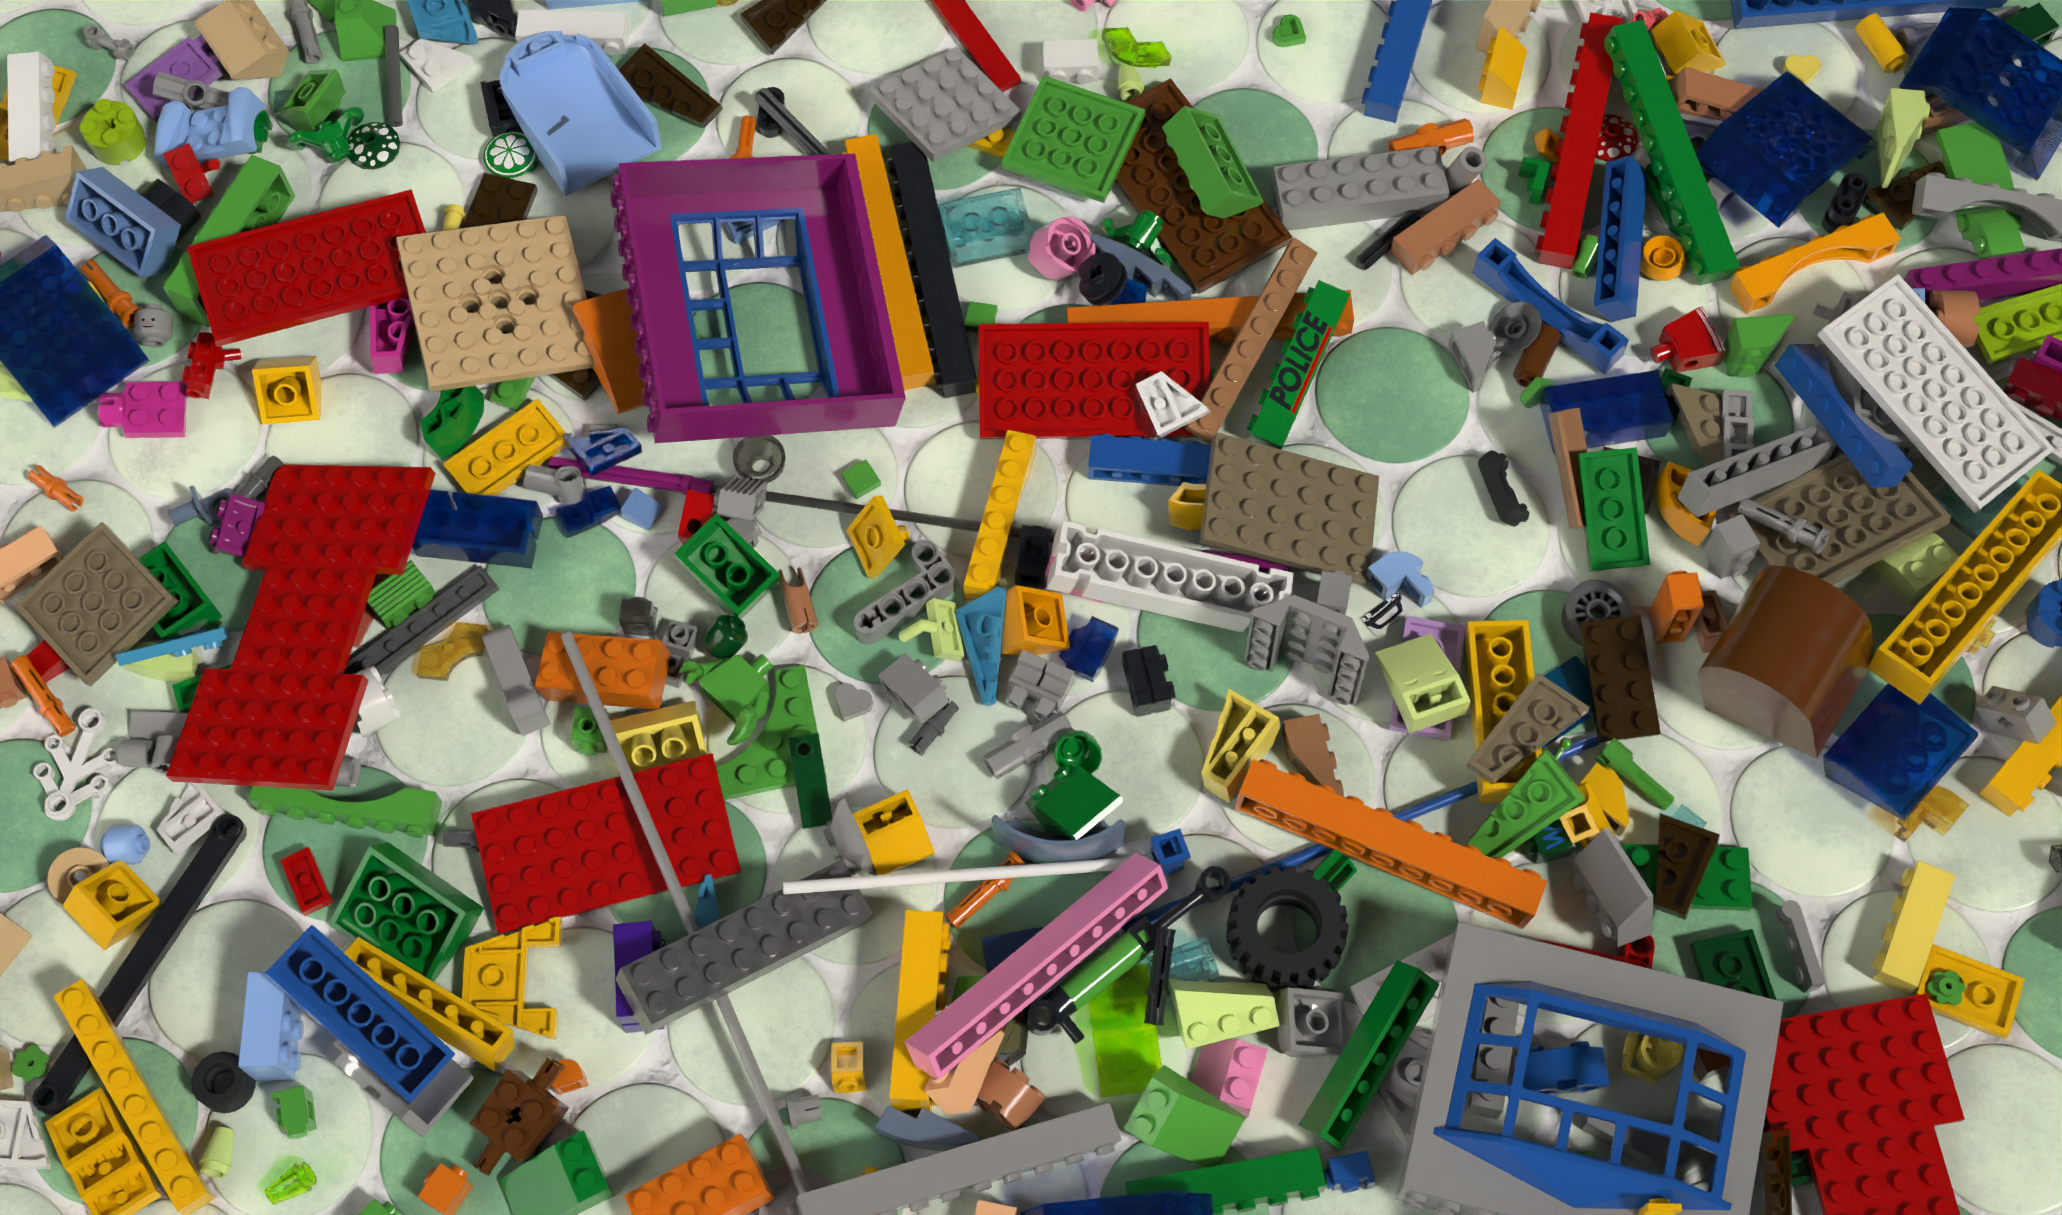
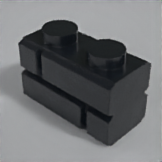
(1147, 680)

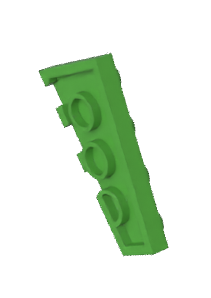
(1531, 805)

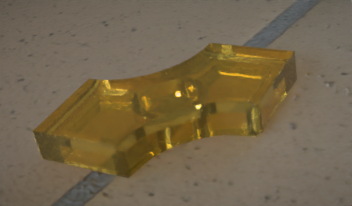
(440, 659)

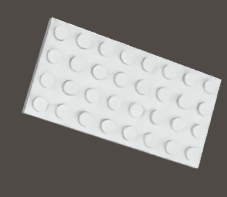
(1936, 392)

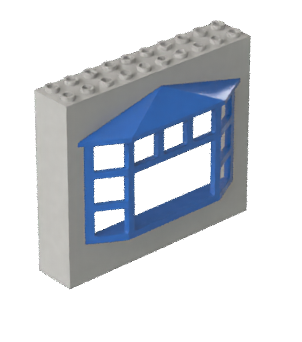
(1505, 1175)

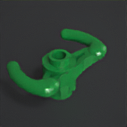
(330, 136)
(1140, 235)

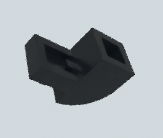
(1033, 556)

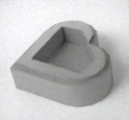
(852, 701)

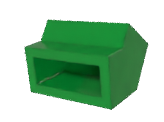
(1335, 869)

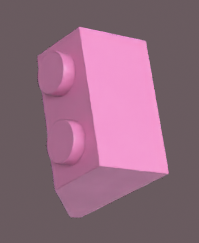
(1230, 1072)

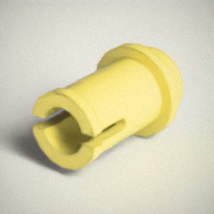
(453, 216)

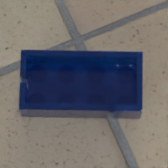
(1613, 408)
(480, 530)

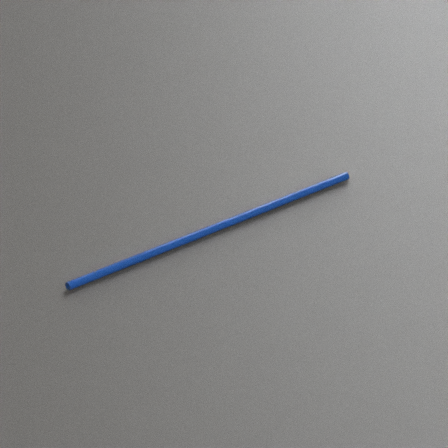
(1319, 850)

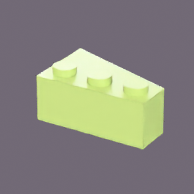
(1221, 1011)

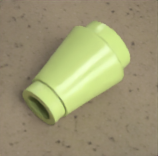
(1129, 82)
(218, 1153)

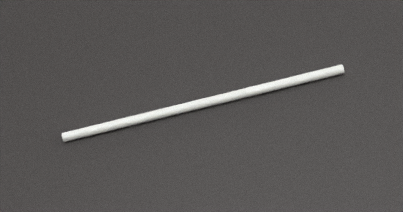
(956, 875)

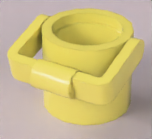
(1652, 1057)

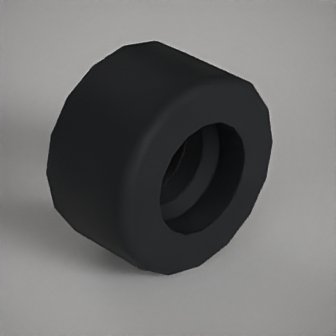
(208, 1071)

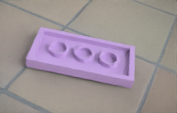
(1450, 639)

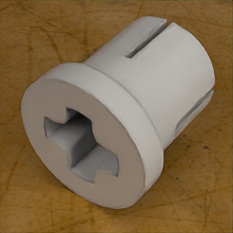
(797, 1110)

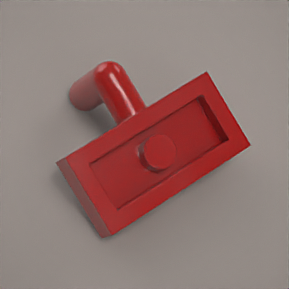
(190, 173)

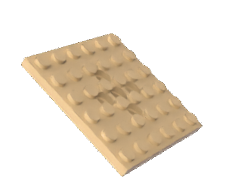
(454, 275)

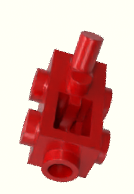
(205, 361)

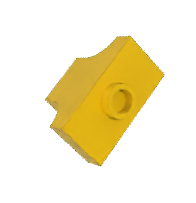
(1585, 819)

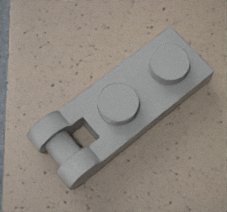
(1800, 946)

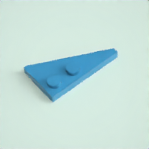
(177, 645)

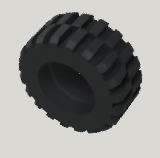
(1298, 891)

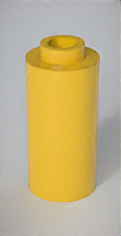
(1881, 43)

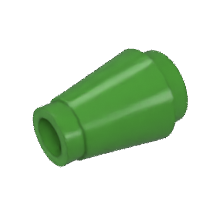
(1585, 256)

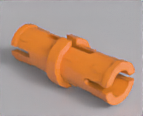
(55, 488)

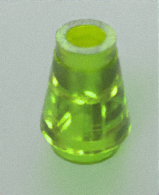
(292, 1183)

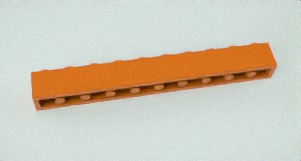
(1223, 315)

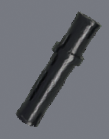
(1159, 976)

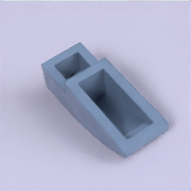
(925, 1132)

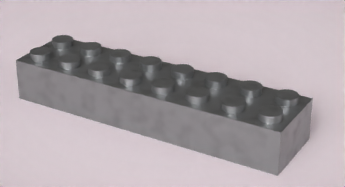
(739, 949)

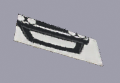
(1389, 612)

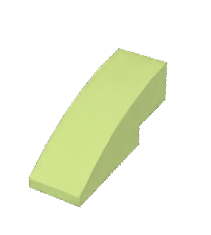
(166, 666)

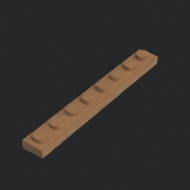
(1252, 338)

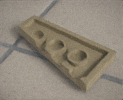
(1528, 725)

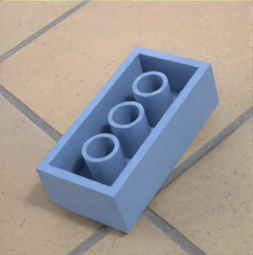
(122, 222)

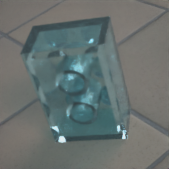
(986, 227)

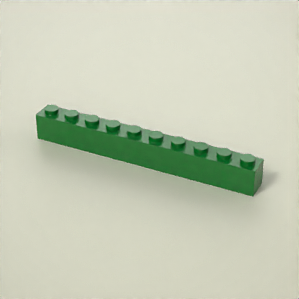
(1671, 153)

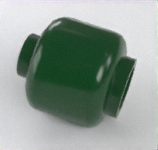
(725, 636)

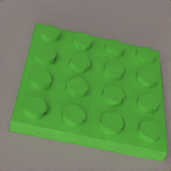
(1073, 139)

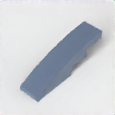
(1144, 269)

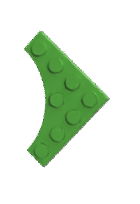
(768, 760)

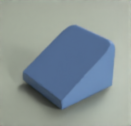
(641, 509)

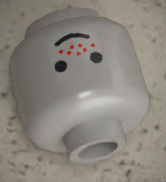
(153, 325)

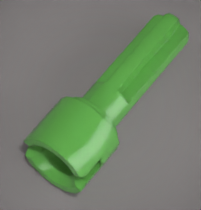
(1619, 759)

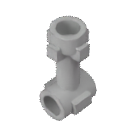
(97, 40)

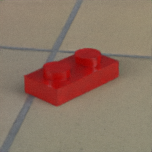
(306, 881)

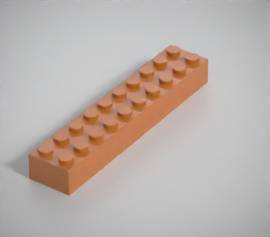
(1390, 844)

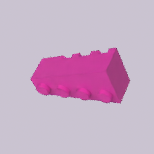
(391, 335)

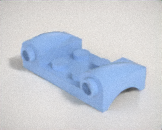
(211, 131)

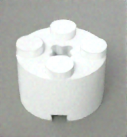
(377, 705)

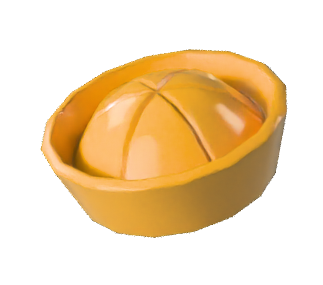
(1662, 258)

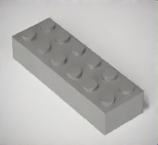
(1359, 188)

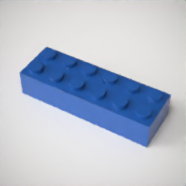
(359, 1014)

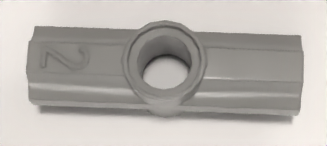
(180, 89)
(1027, 745)

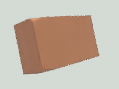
(1710, 621)

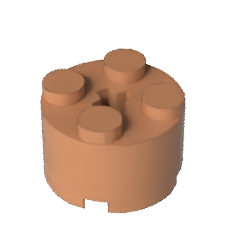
(1957, 313)
(1008, 1095)

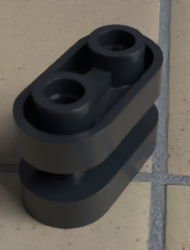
(1846, 202)

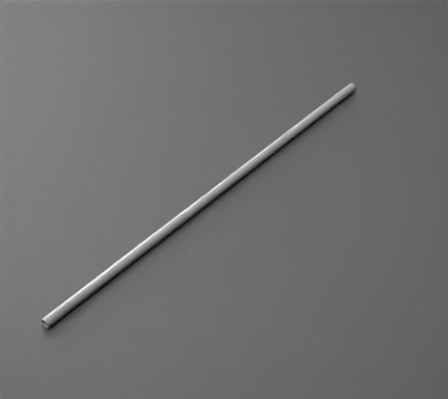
(684, 909)

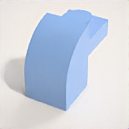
(1400, 571)

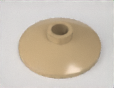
(62, 870)

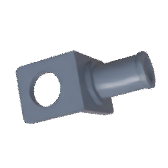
(198, 507)

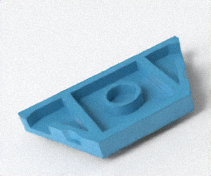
(443, 20)

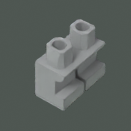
(1039, 683)

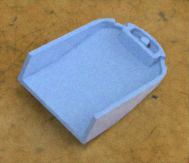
(576, 78)

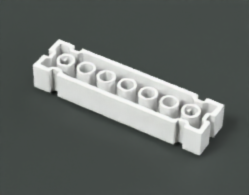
(1162, 577)

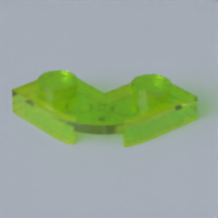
(1129, 51)

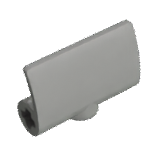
(151, 740)

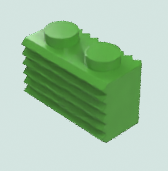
(400, 595)

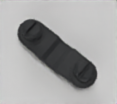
(1493, 470)

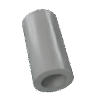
(1465, 169)

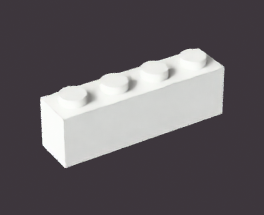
(606, 28)
(30, 105)

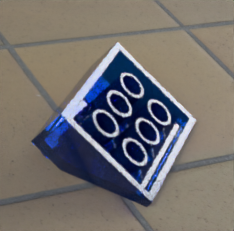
(1898, 750)

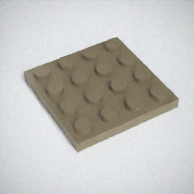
(96, 603)

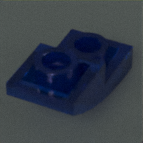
(590, 512)

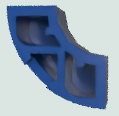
(1565, 1069)

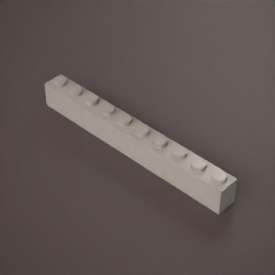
(969, 1167)

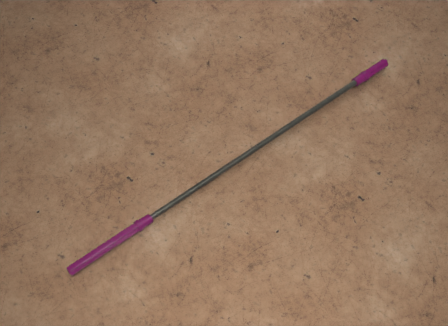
(686, 482)

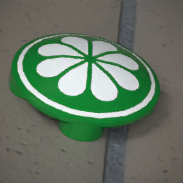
(510, 155)

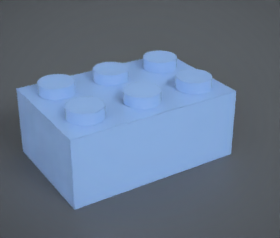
(269, 1032)

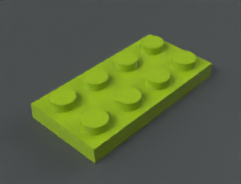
(2019, 324)

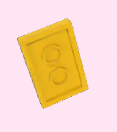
(1989, 994)

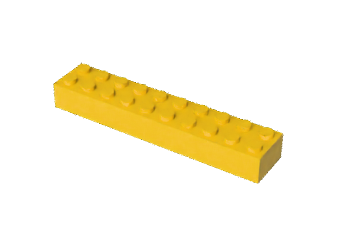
(1973, 590)

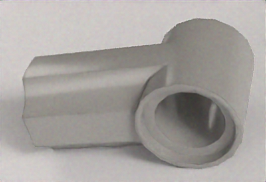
(564, 482)

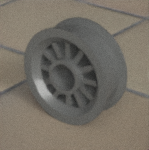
(1578, 607)

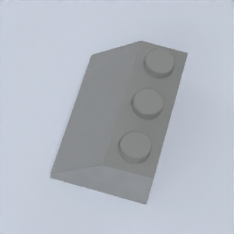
(1614, 889)

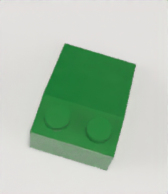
(727, 567)
(1072, 802)
(559, 1180)

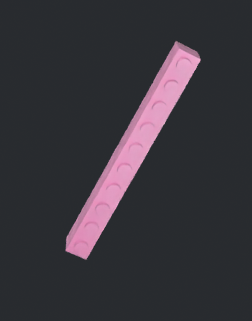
(1036, 966)

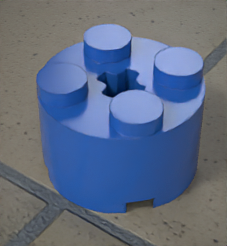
(2045, 615)

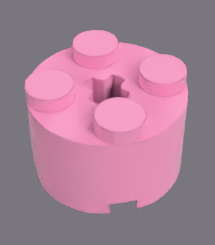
(1060, 248)

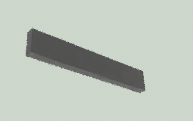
(425, 623)

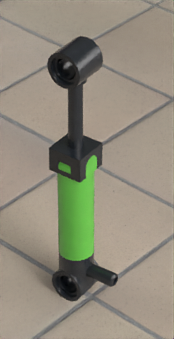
(1115, 961)

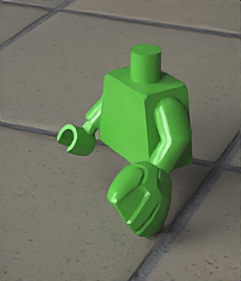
(735, 689)

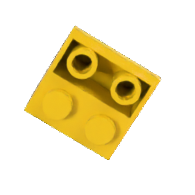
(1502, 70)
(894, 833)

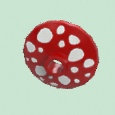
(1619, 144)

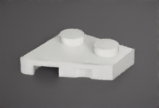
(435, 63)

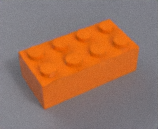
(622, 669)
(713, 1183)

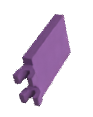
(186, 60)

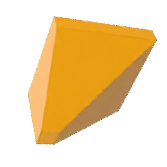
(1546, 144)

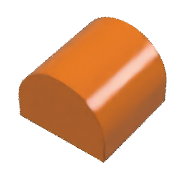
(570, 1078)

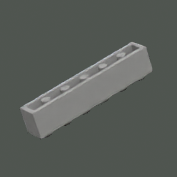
(1756, 470)

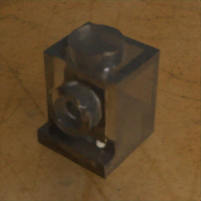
(638, 611)

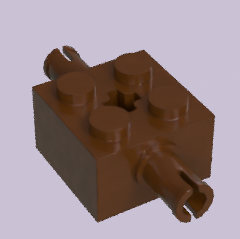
(499, 1116)

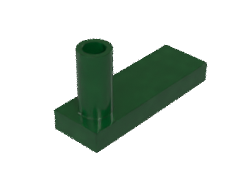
(810, 780)

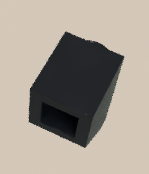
(494, 13)

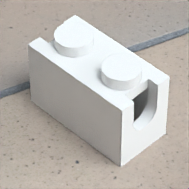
(1071, 60)

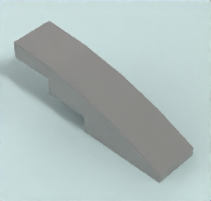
(1737, 423)

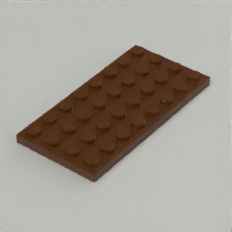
(1200, 245)

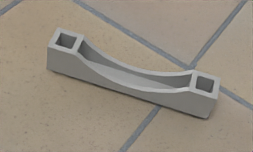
(1939, 196)

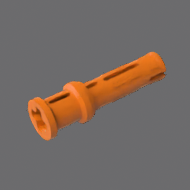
(118, 301)
(981, 894)

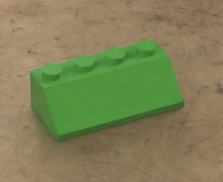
(1211, 163)

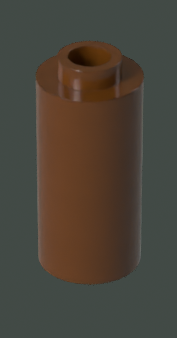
(1537, 356)

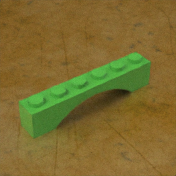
(406, 810)

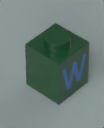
(1550, 844)

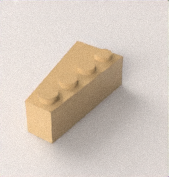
(39, 181)

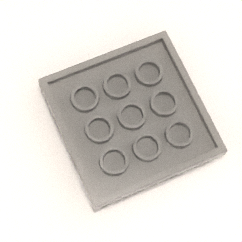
(944, 104)

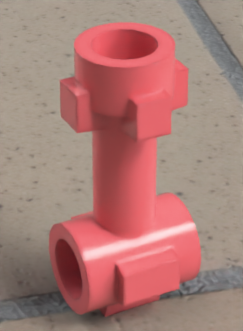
(1650, 18)

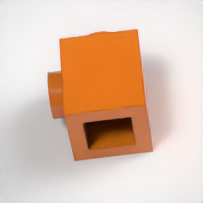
(445, 1189)

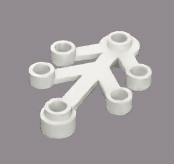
(76, 769)

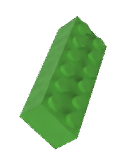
(251, 202)

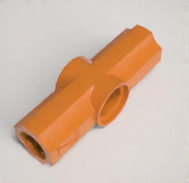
(1431, 135)

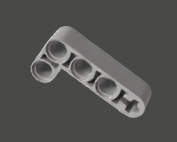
(900, 597)
(515, 680)

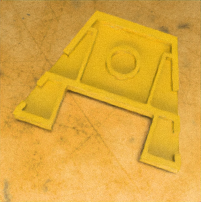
(498, 975)

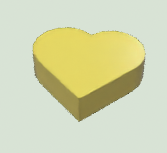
(1802, 68)

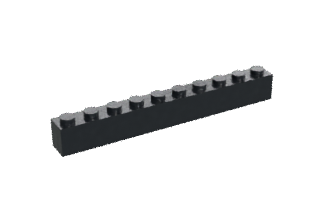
(934, 271)

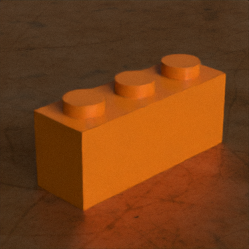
(1676, 607)

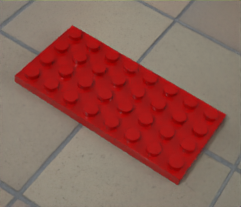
(304, 268)
(1084, 376)
(590, 851)

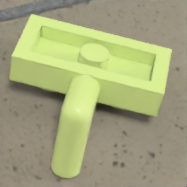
(943, 630)

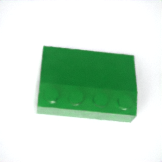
(405, 911)

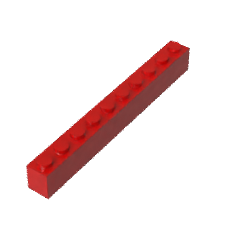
(1579, 145)

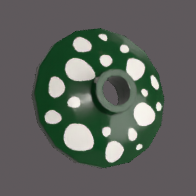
(376, 153)

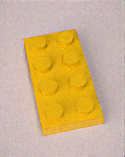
(507, 451)

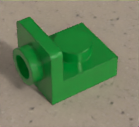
(1536, 172)

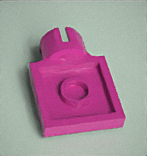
(146, 409)

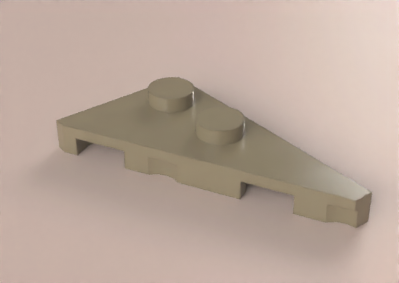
(1702, 420)

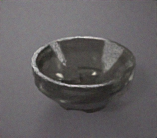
(757, 448)

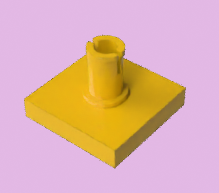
(876, 536)

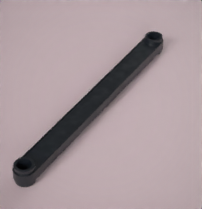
(145, 956)

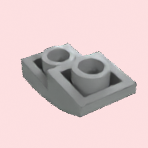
(680, 642)

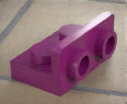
(236, 525)

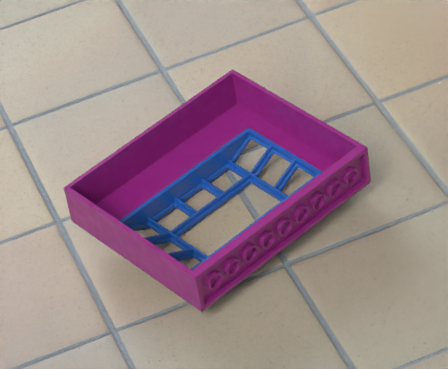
(837, 279)

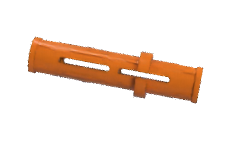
(49, 705)

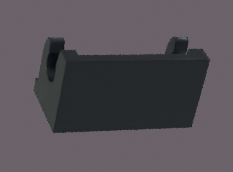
(499, 114)

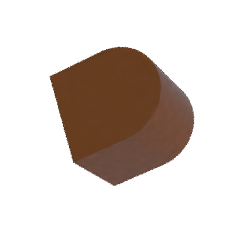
(1788, 659)

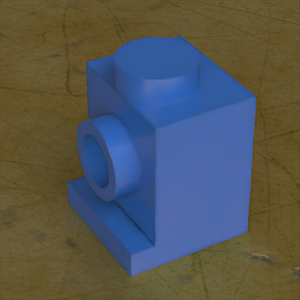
(1170, 851)
(1349, 1172)

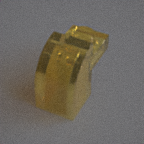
(1937, 810)

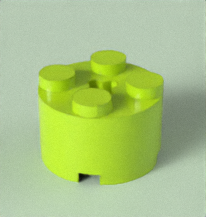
(113, 132)

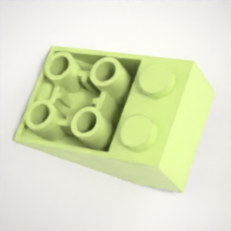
(1423, 683)

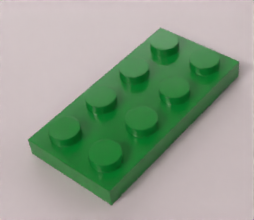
(1613, 509)
(1724, 883)

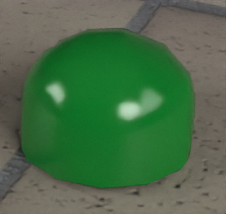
(1078, 749)

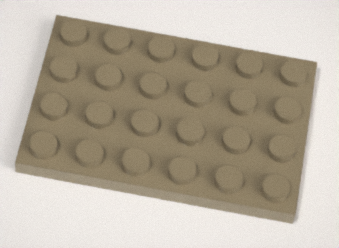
(1289, 508)
(1861, 520)

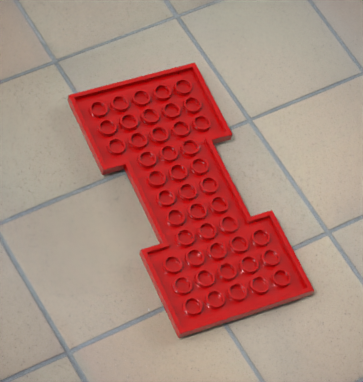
(286, 701)
(1865, 1106)

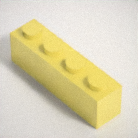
(1913, 927)

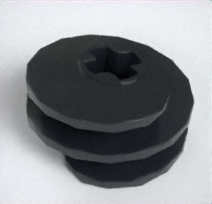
(1102, 278)

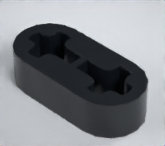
(763, 116)

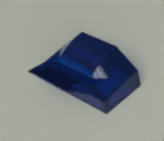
(1090, 648)

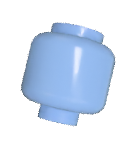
(125, 844)

